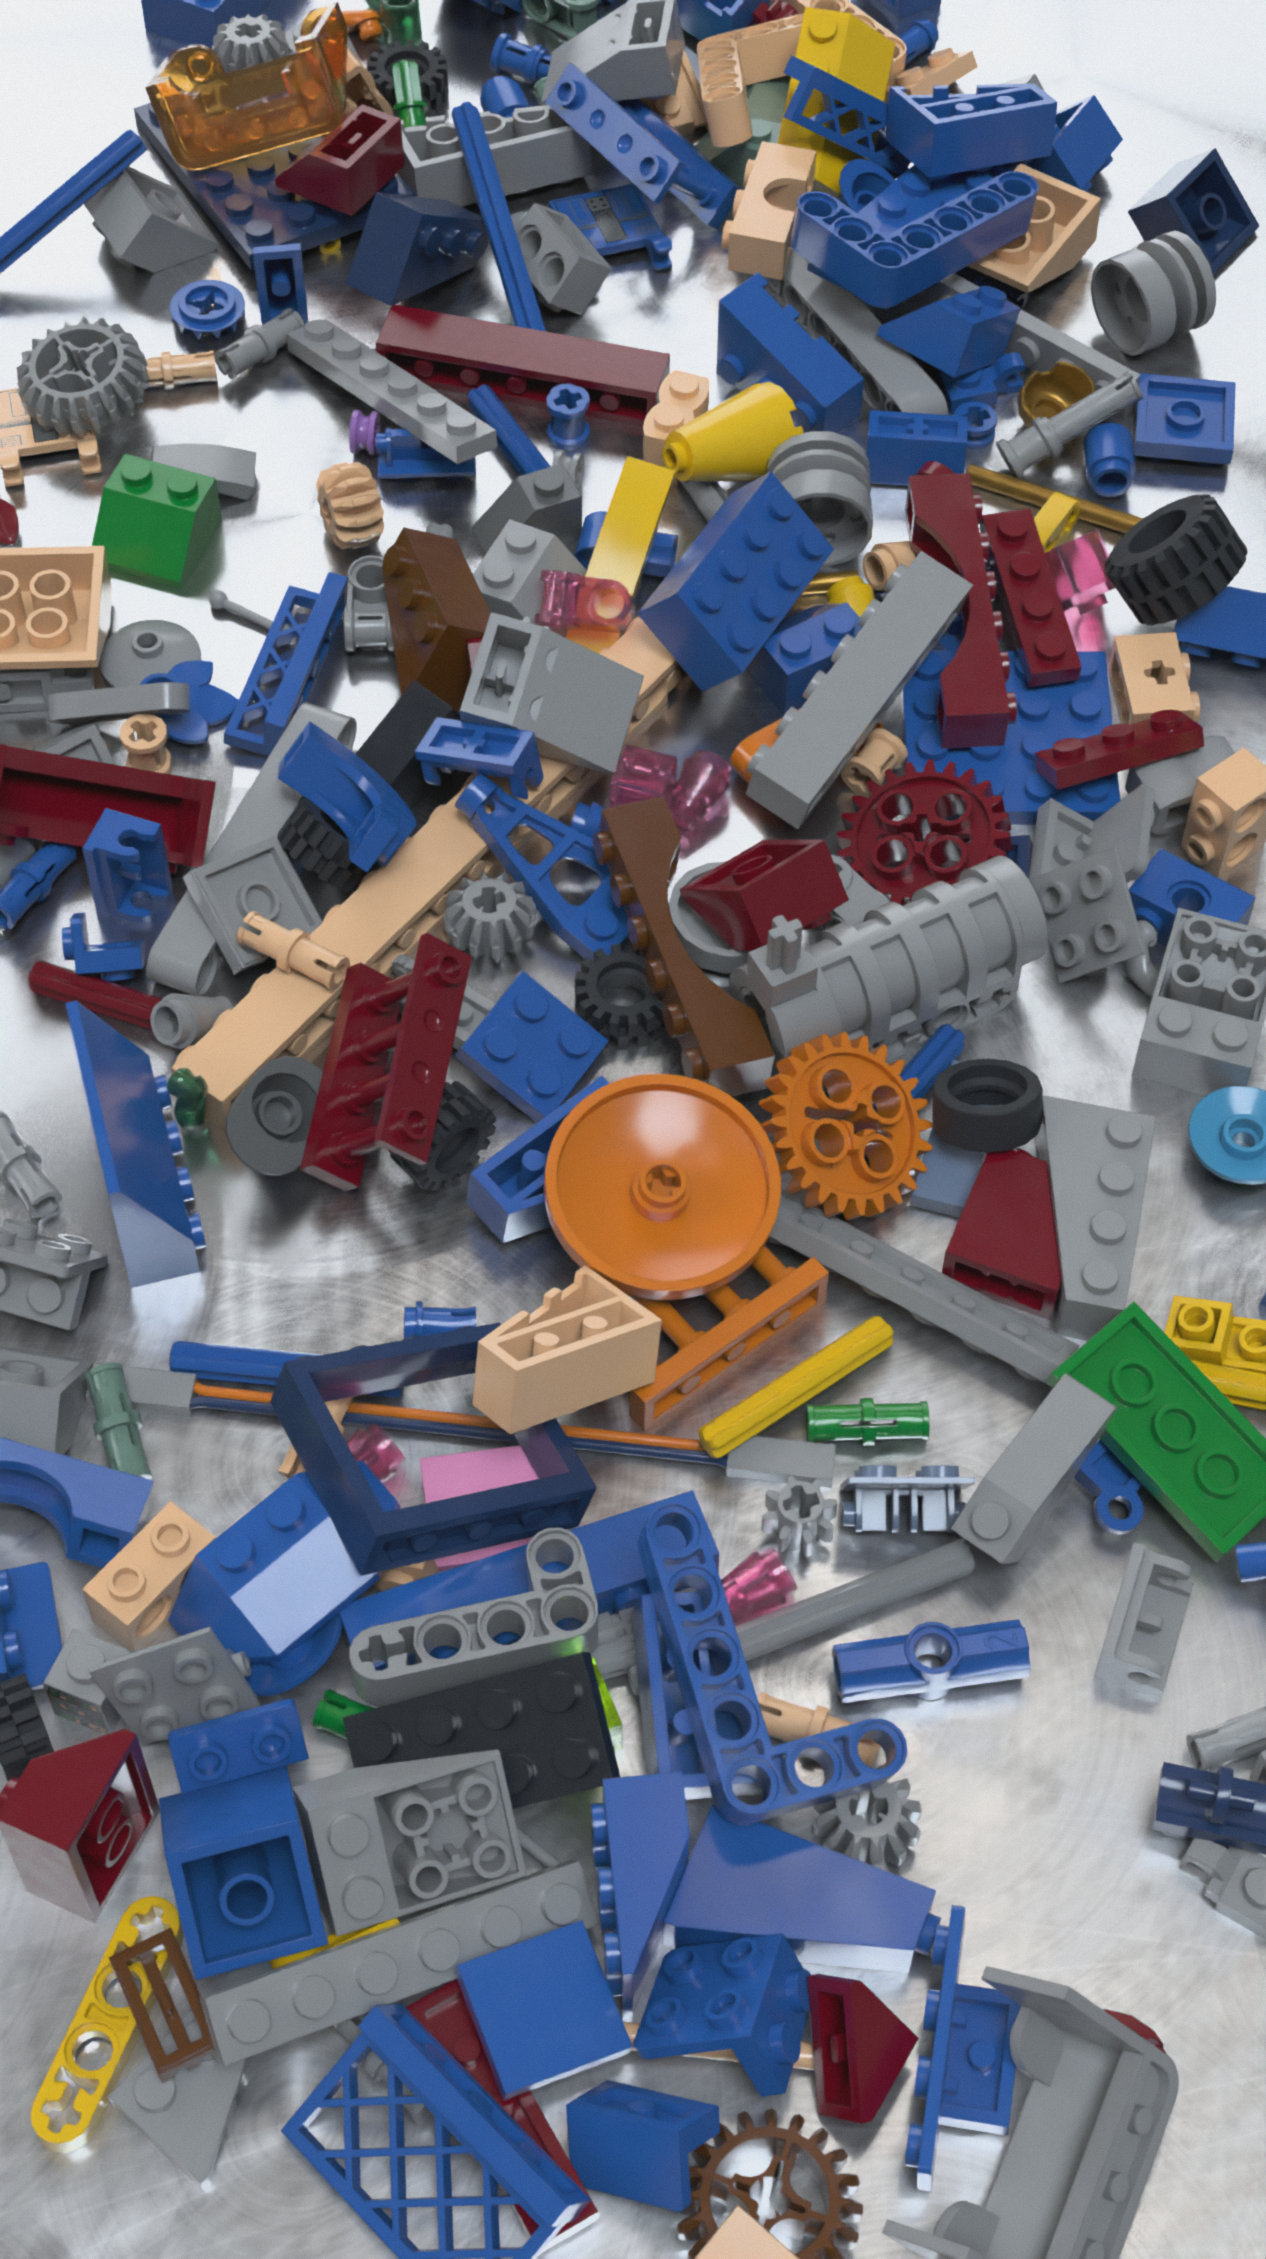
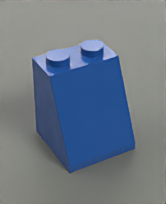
(241, 1873)

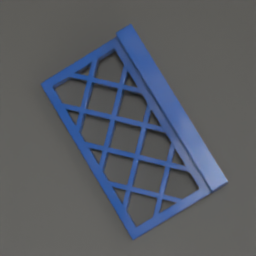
(460, 2109)

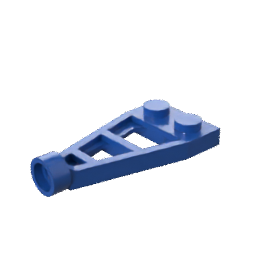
(583, 927)

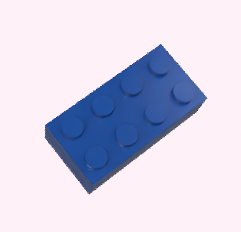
(736, 582)

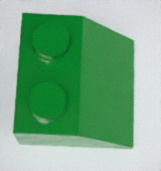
(156, 520)

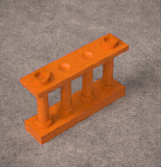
(744, 1331)

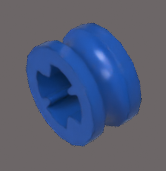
(985, 419)

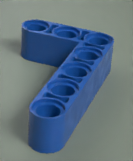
(918, 255)
(735, 1693)

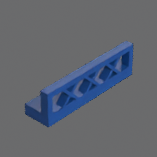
(850, 98)
(297, 673)

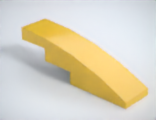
(626, 540)

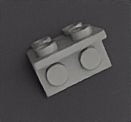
(44, 1275)

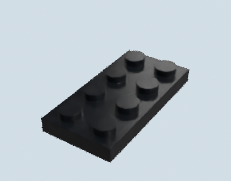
(538, 1717)

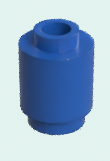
(502, 96)
(1109, 459)

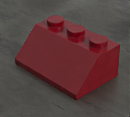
(79, 1820)

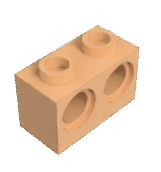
(1227, 814)
(142, 1582)

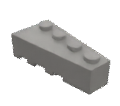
(527, 150)
(1097, 1193)

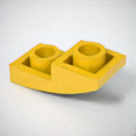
(1213, 1335)

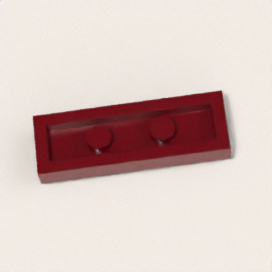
(1119, 748)

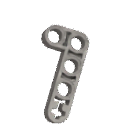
(474, 1626)

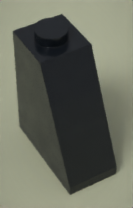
(395, 739)

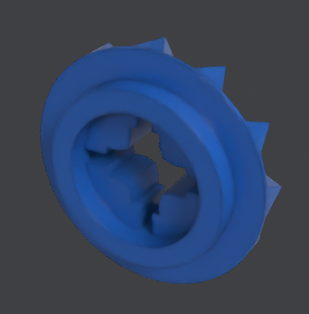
(197, 297)

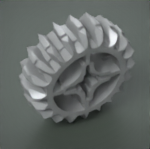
(82, 377)

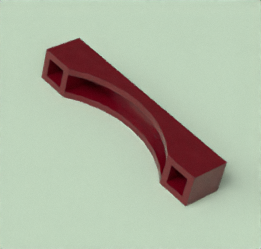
(971, 689)

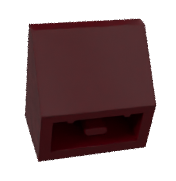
(348, 162)

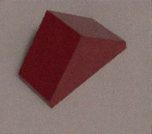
(855, 2047)

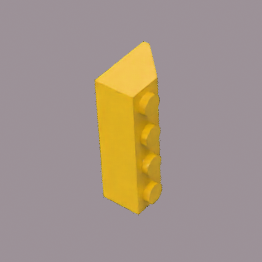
(853, 54)

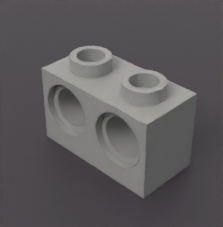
(560, 260)

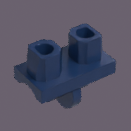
(1211, 1807)

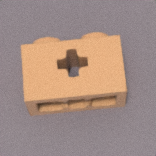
(1150, 677)

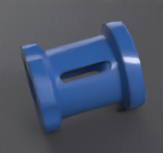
(568, 424)

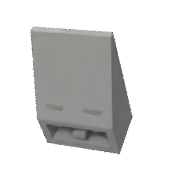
(627, 52)
(555, 688)
(1205, 1006)
(408, 1836)

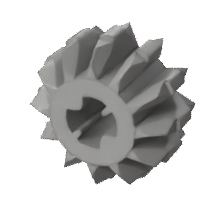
(249, 42)
(489, 916)
(886, 1839)

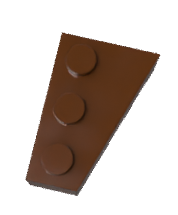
(432, 612)

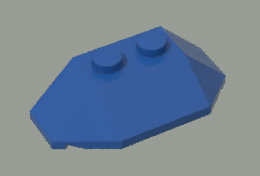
(274, 1574)

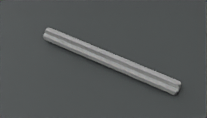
(848, 1601)

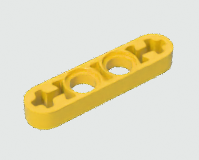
(100, 2020)

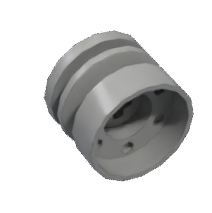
(1153, 292)
(831, 485)

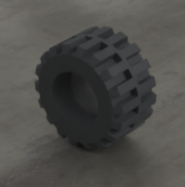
(1176, 559)

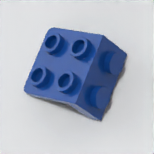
(732, 1997)

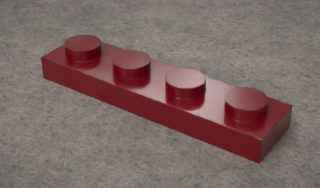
(1030, 598)
(450, 2022)

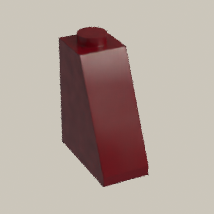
(1008, 1235)

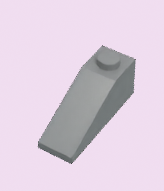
(1034, 1471)

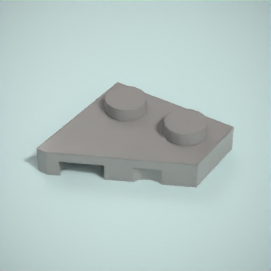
(186, 2112)

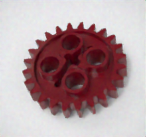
(924, 836)

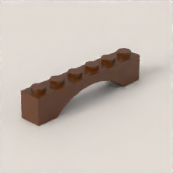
(717, 1033)

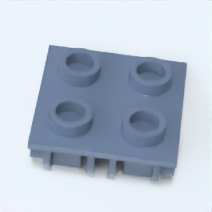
(875, 1482)

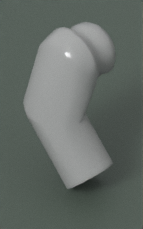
(1141, 969)

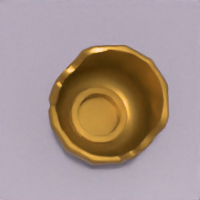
(1053, 391)

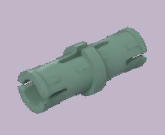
(116, 1420)

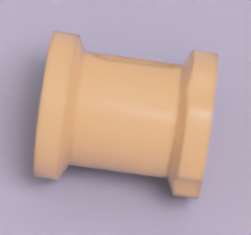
(150, 742)
(874, 760)

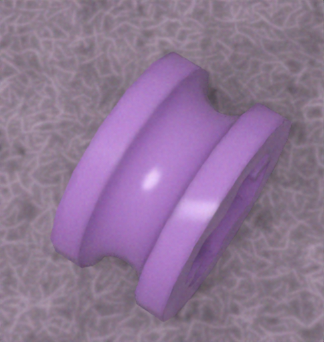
(363, 432)

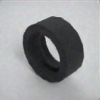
(982, 1127)

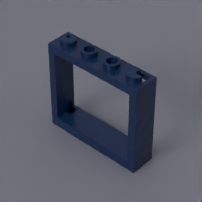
(436, 1528)

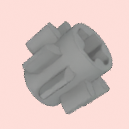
(783, 1517)

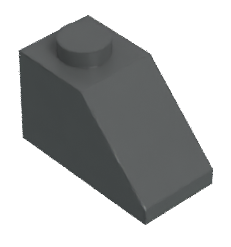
(538, 499)

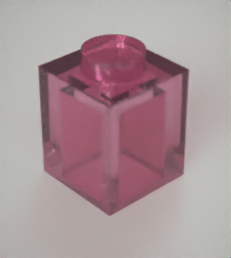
(1080, 572)

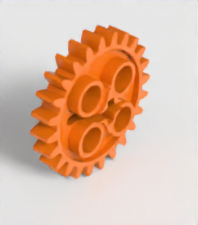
(853, 1081)

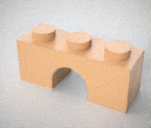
(766, 209)

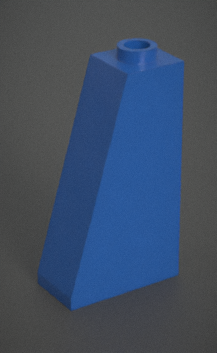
(824, 1902)

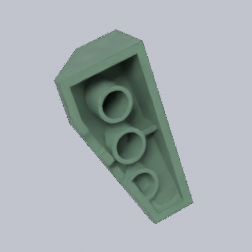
(766, 109)

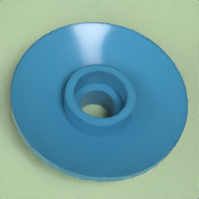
(1227, 1118)

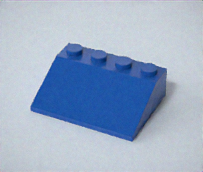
(137, 1152)

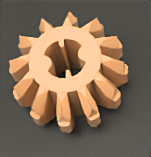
(350, 505)

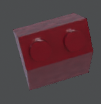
(767, 882)

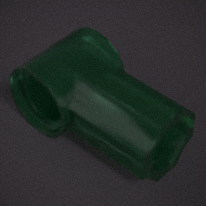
(399, 19)

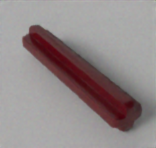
(92, 993)

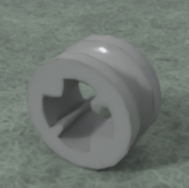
(573, 465)

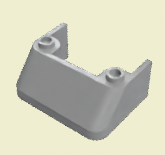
(1078, 2142)

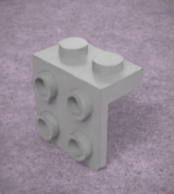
(1068, 836)

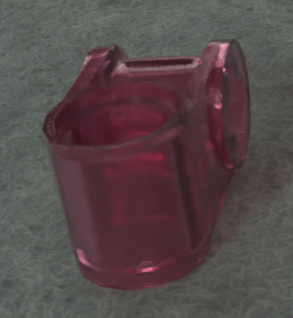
(580, 602)

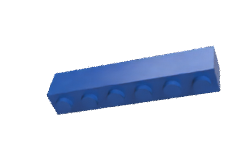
(610, 1556)

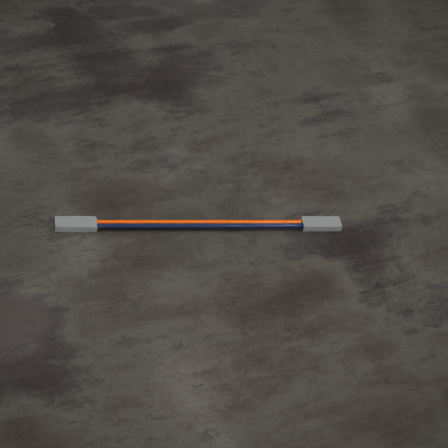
(754, 1459)

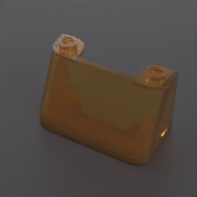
(242, 113)

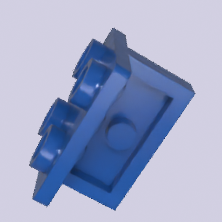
(28, 1624)

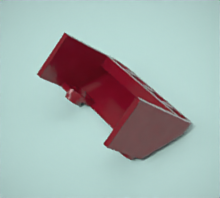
(65, 796)

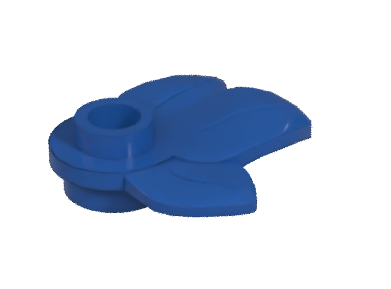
(207, 702)

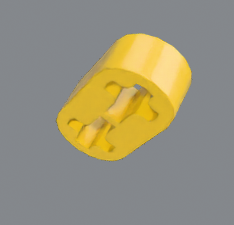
(1057, 520)

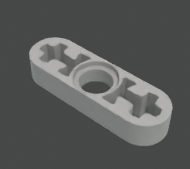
(118, 703)

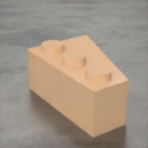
(565, 1354)

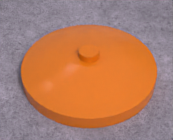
(662, 1186)

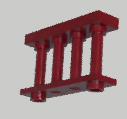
(358, 1058)

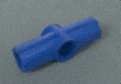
(970, 1656)

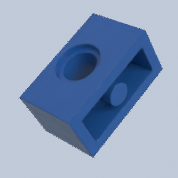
(1177, 884)

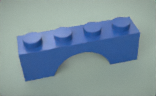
(86, 1503)

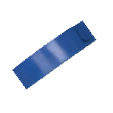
(349, 793)

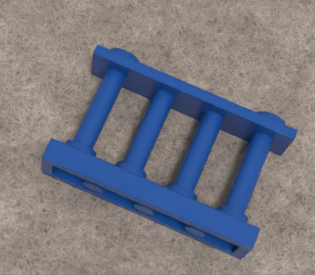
(643, 147)

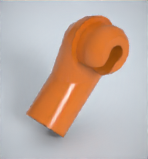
(365, 21)

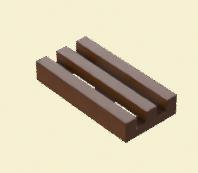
(187, 2053)

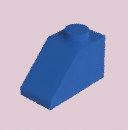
(280, 280)

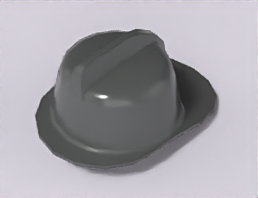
(274, 1115)

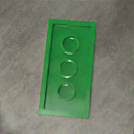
(1175, 1430)

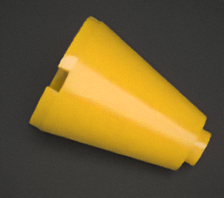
(733, 437)

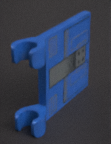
(617, 222)

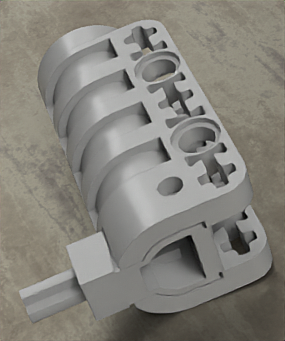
(903, 969)

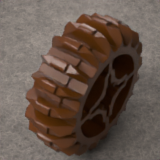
(786, 2150)

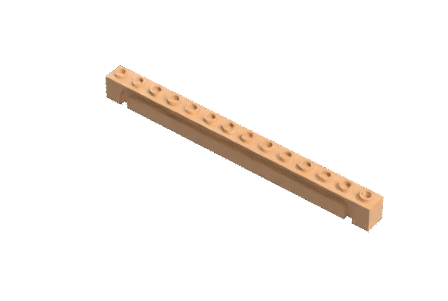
(397, 905)

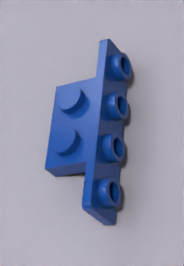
(971, 2062)

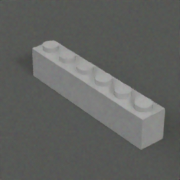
(857, 689)

